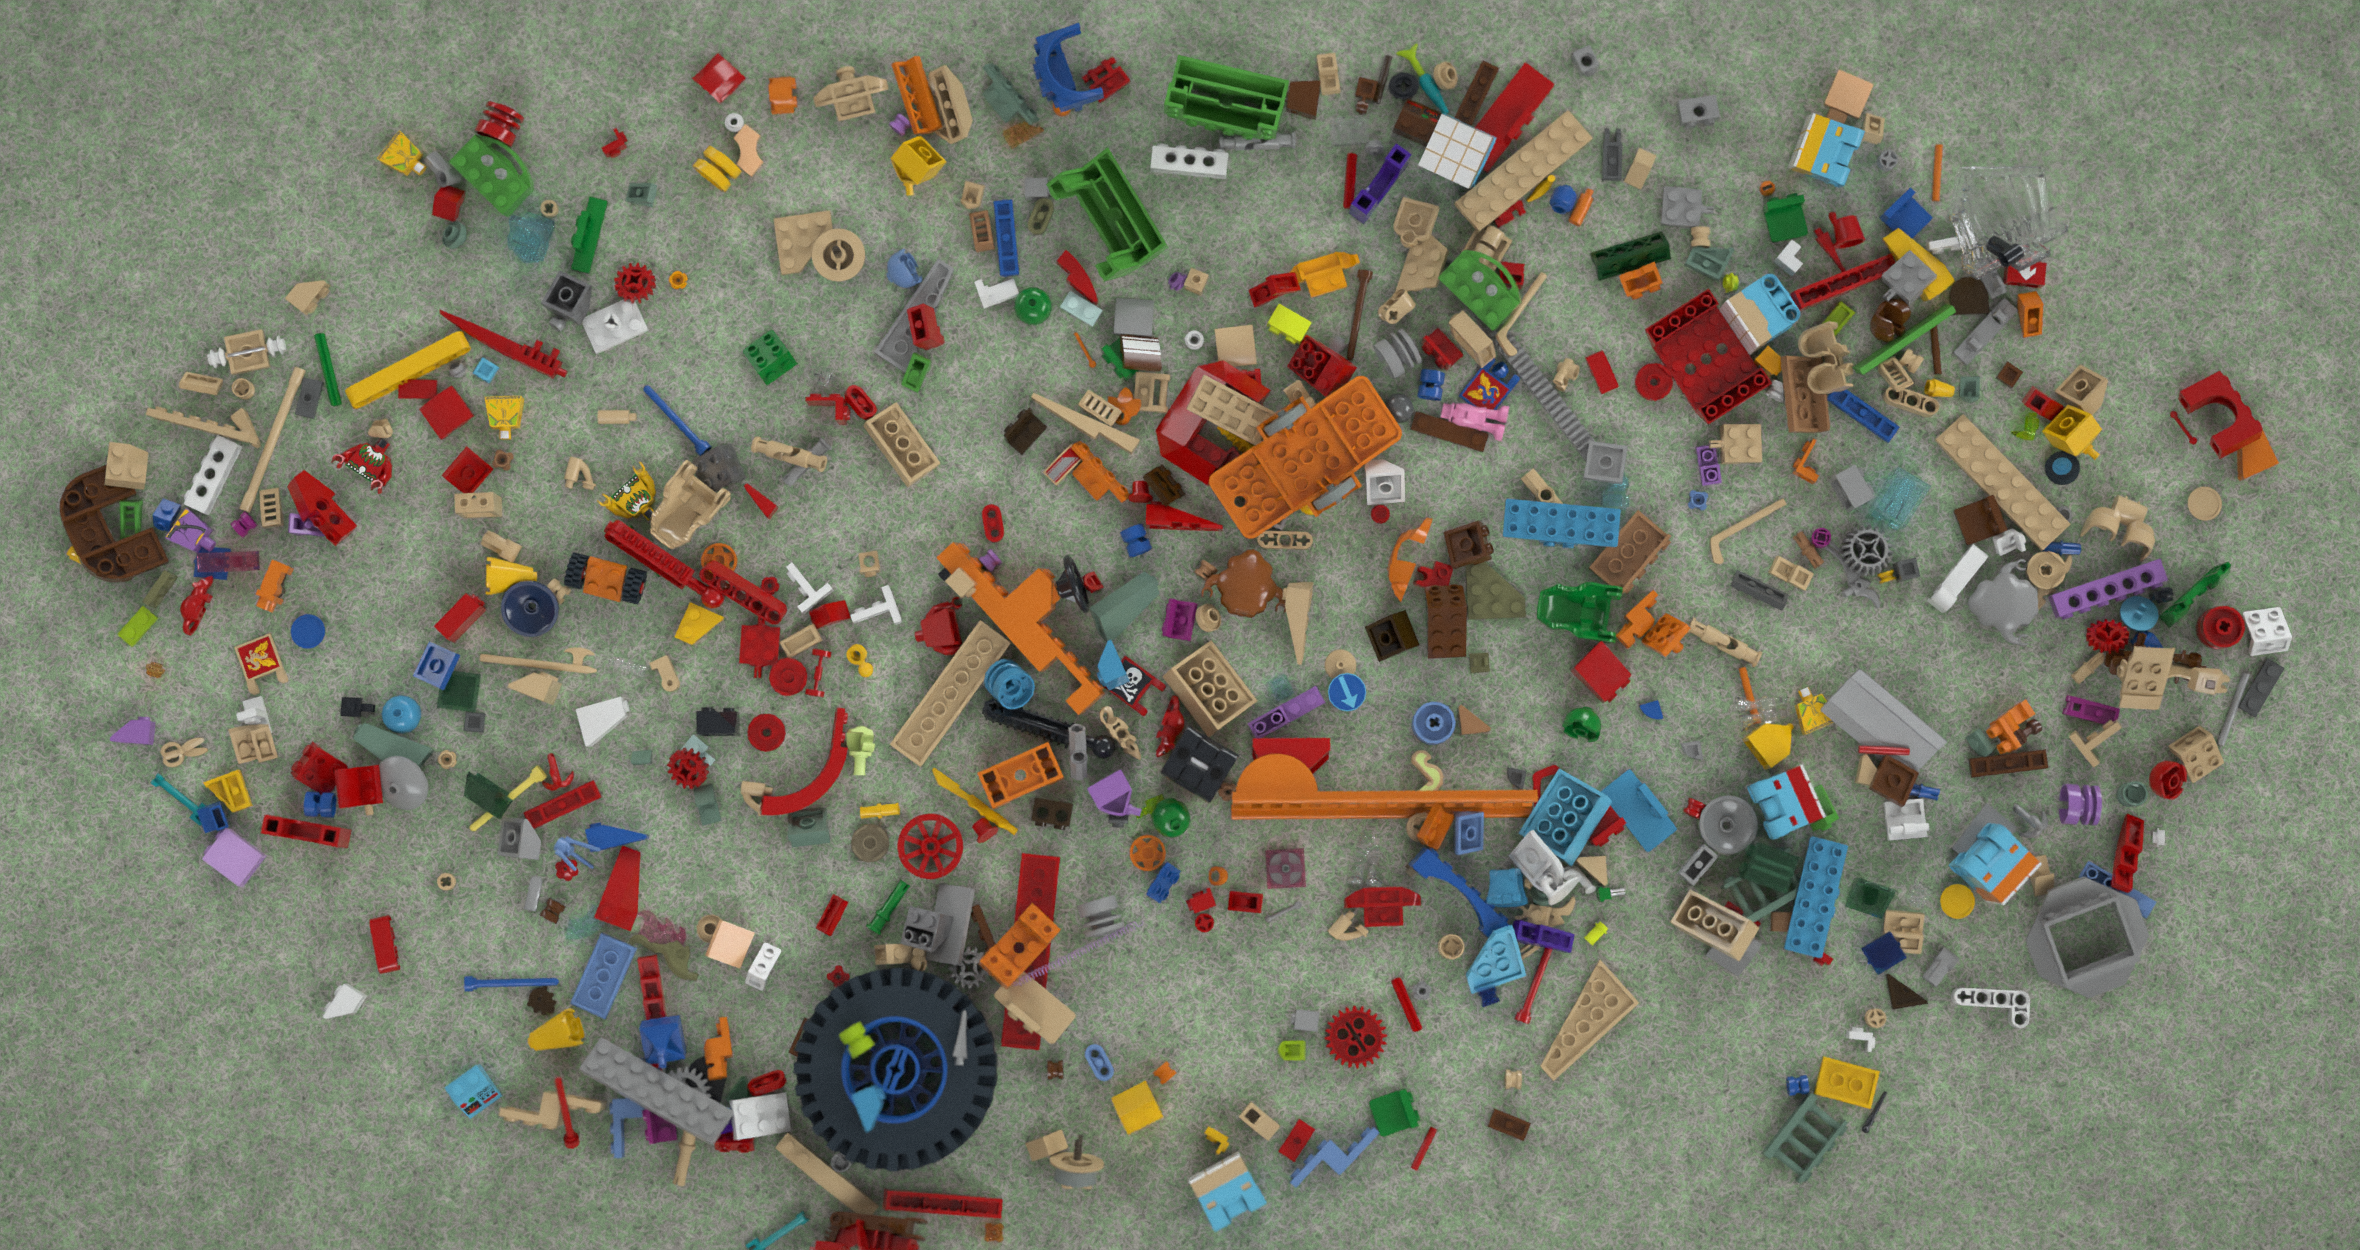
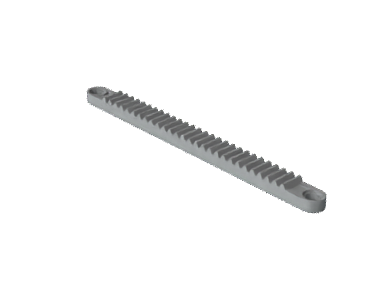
(1540, 388)

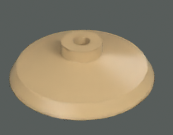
(2204, 503)
(1339, 663)

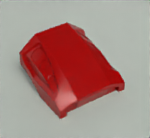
(719, 78)

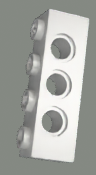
(1160, 165)
(222, 469)

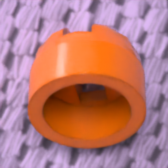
(1769, 191)

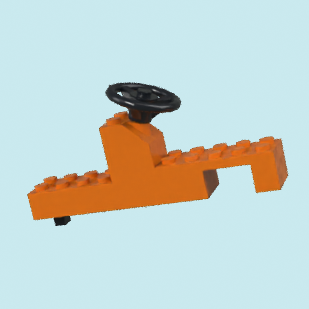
(1024, 610)

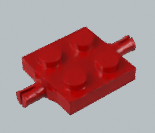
(759, 646)

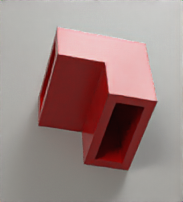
(448, 203)
(1516, 271)

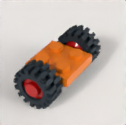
(605, 578)

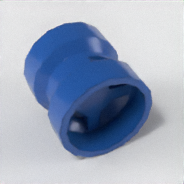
(1797, 1085)

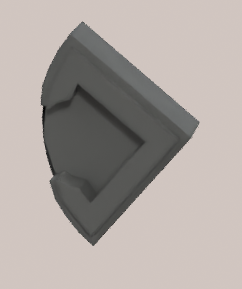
(1516, 777)

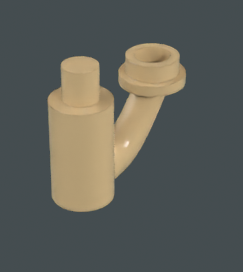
(572, 474)
(754, 789)
(1338, 929)

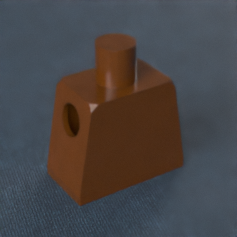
(1303, 98)

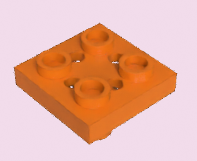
(1666, 635)

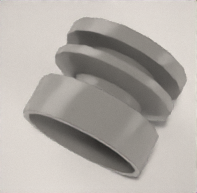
(1398, 353)
(1100, 916)

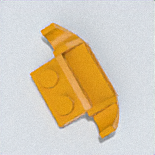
(1325, 273)

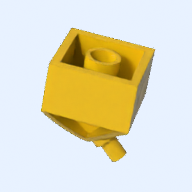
(916, 162)
(2073, 432)
(1770, 743)

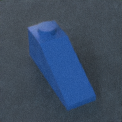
(609, 837)

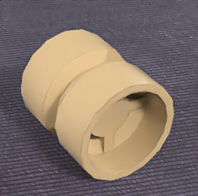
(1451, 946)

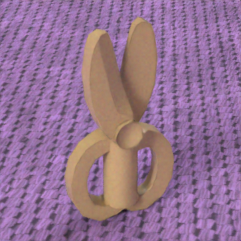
(186, 749)

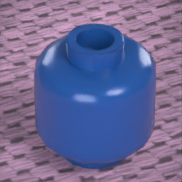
(1563, 199)

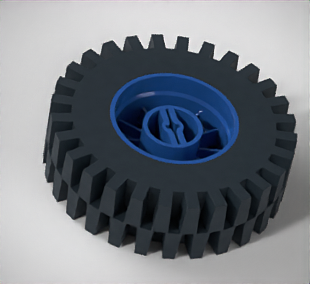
(829, 1081)

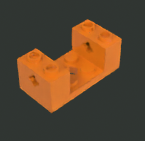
(1040, 771)
(1031, 930)

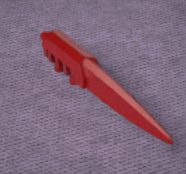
(523, 354)

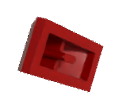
(829, 614)

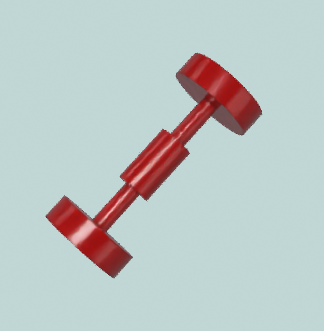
(818, 673)

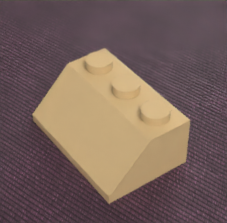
(542, 686)

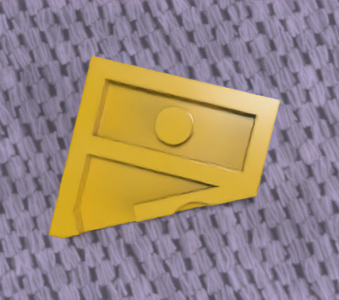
(696, 623)
(230, 790)

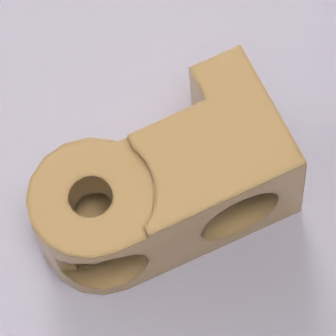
(670, 680)

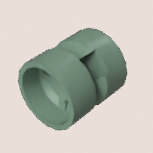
(2132, 794)

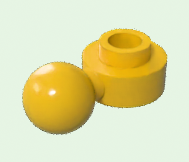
(865, 669)

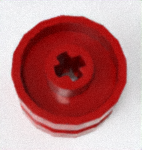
(2231, 626)

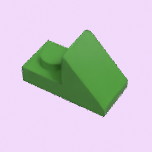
(916, 372)

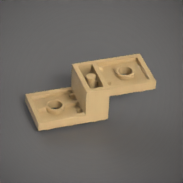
(550, 1111)

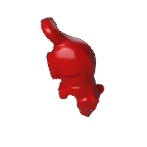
(193, 608)
(1173, 725)

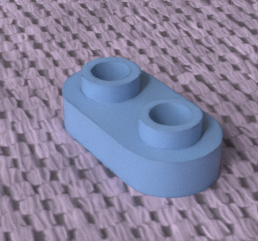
(1099, 1062)

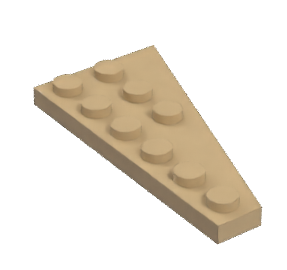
(1595, 1012)

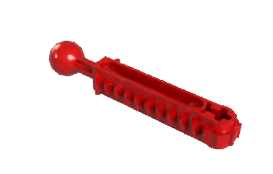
(660, 561)

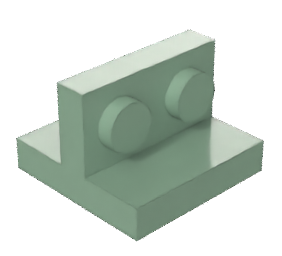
(808, 827)

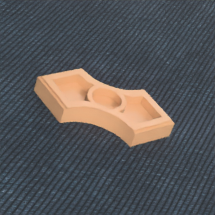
(747, 141)

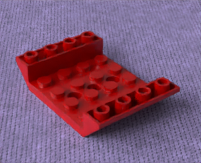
(1696, 331)

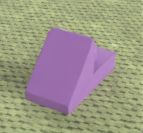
(298, 527)

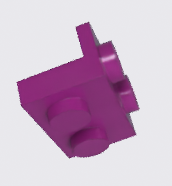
(1179, 619)

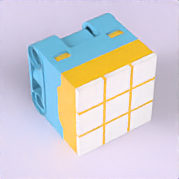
(1825, 149)

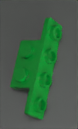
(587, 234)

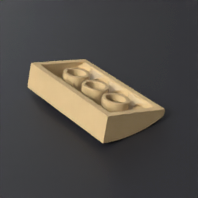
(901, 444)

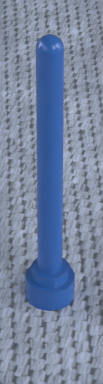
(700, 445)
(472, 983)

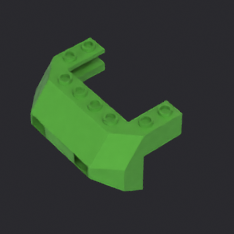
(1229, 92)
(1114, 213)

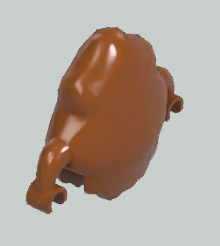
(1246, 585)

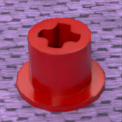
(1140, 493)
(984, 830)

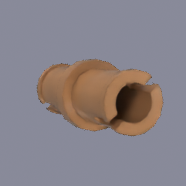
(1808, 549)

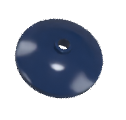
(523, 618)

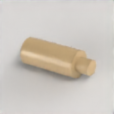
(615, 417)

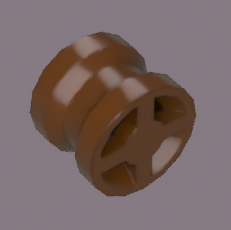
(1055, 1069)

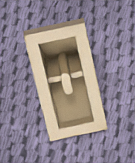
(1640, 168)
(1865, 771)
(1594, 867)
(1046, 1145)

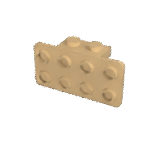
(1036, 1008)

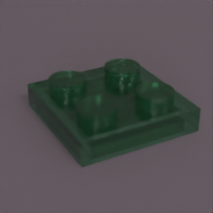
(460, 692)

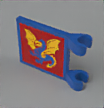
(1487, 389)

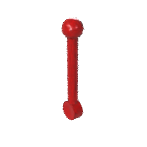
(2192, 440)

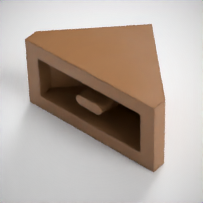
(1470, 723)

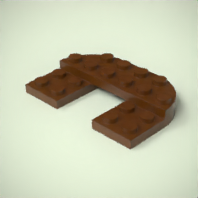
(92, 538)

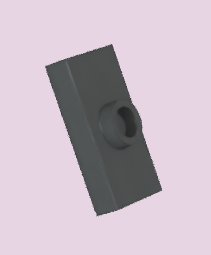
(309, 398)

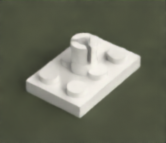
(614, 325)

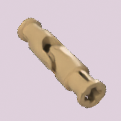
(787, 453)
(1714, 637)

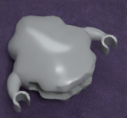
(2005, 603)

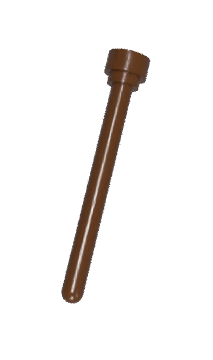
(1364, 279)

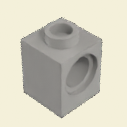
(1585, 53)
(1036, 188)
(1305, 1020)

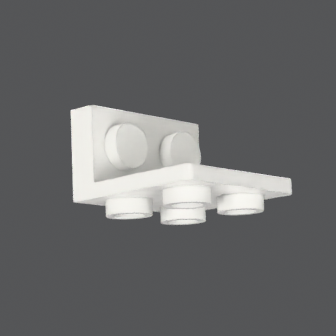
(2267, 631)

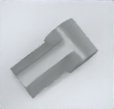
(444, 173)
(1940, 966)

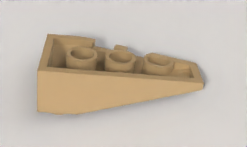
(1297, 606)

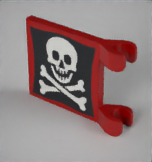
(1139, 683)

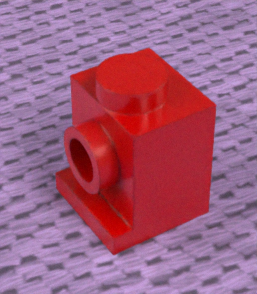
(1201, 901)

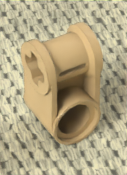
(1396, 307)

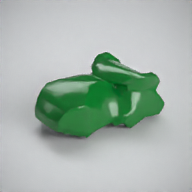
(1579, 609)

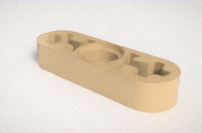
(1289, 533)

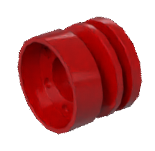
(499, 123)

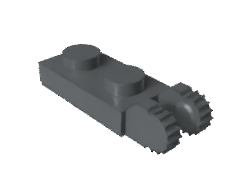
(1612, 157)

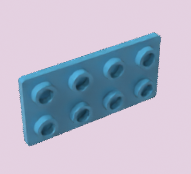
(1640, 809)

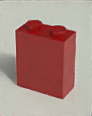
(461, 617)

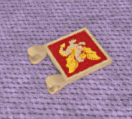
(260, 659)

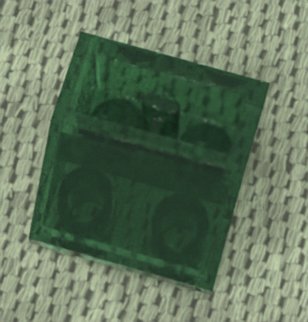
(487, 794)

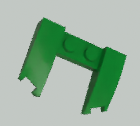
(2183, 604)

